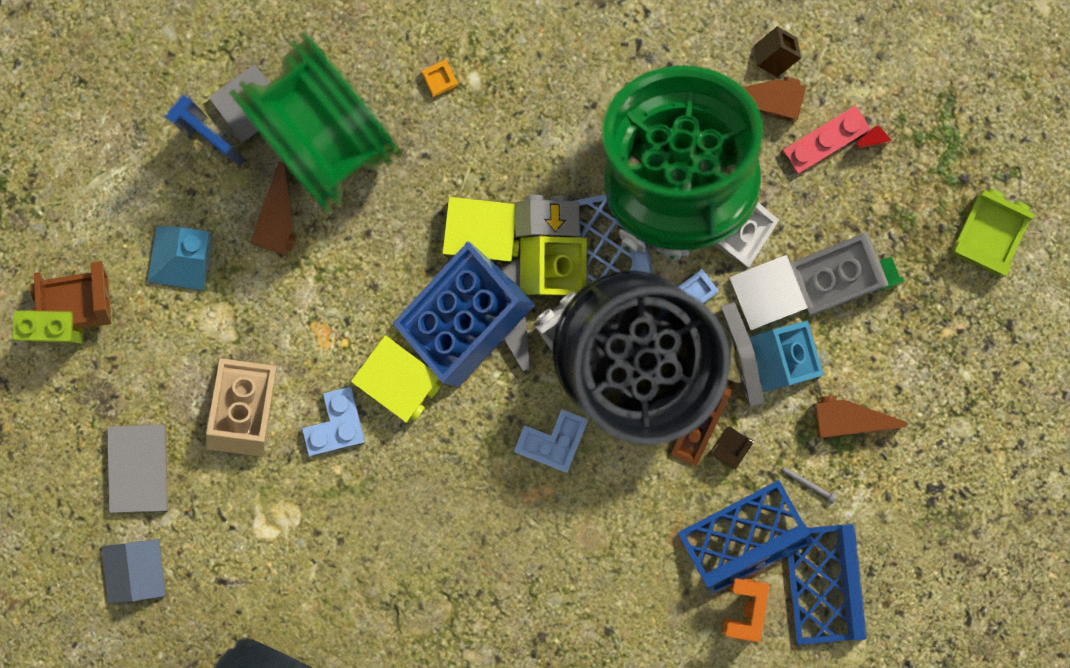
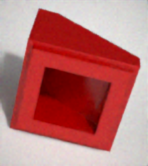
(874, 138)

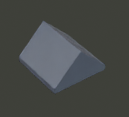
(133, 571)

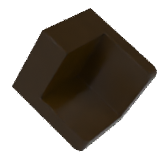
(777, 51)
(731, 448)

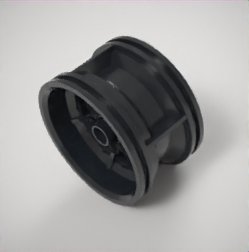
(694, 382)

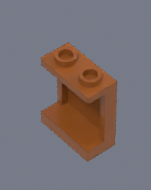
(80, 294)

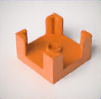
(753, 610)

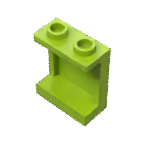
(992, 232)
(46, 327)

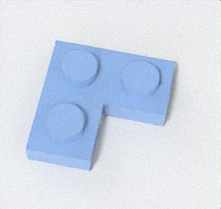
(342, 429)
(556, 449)

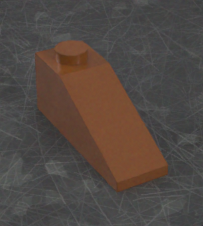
(778, 98)
(276, 220)
(845, 418)
(694, 443)

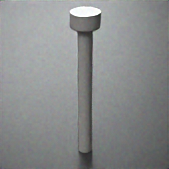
(831, 497)

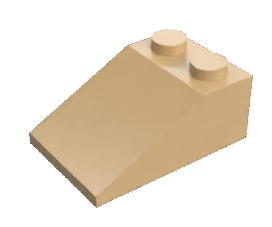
(241, 407)

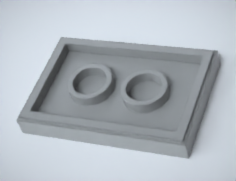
(839, 274)
(137, 468)

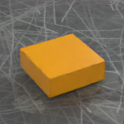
(439, 78)

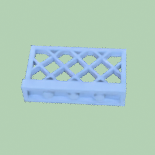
(640, 260)

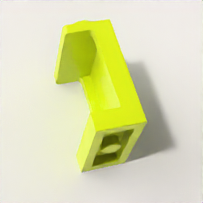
(485, 225)
(397, 380)

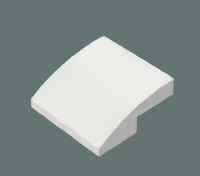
(768, 292)

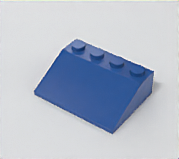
(463, 315)

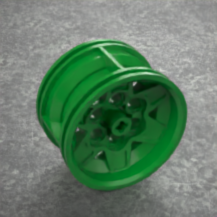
(317, 122)
(669, 124)

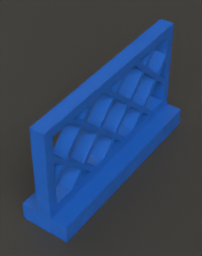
(190, 118)
(762, 554)
(851, 587)

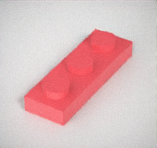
(826, 139)

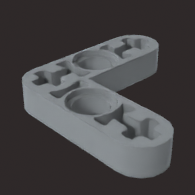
(745, 354)

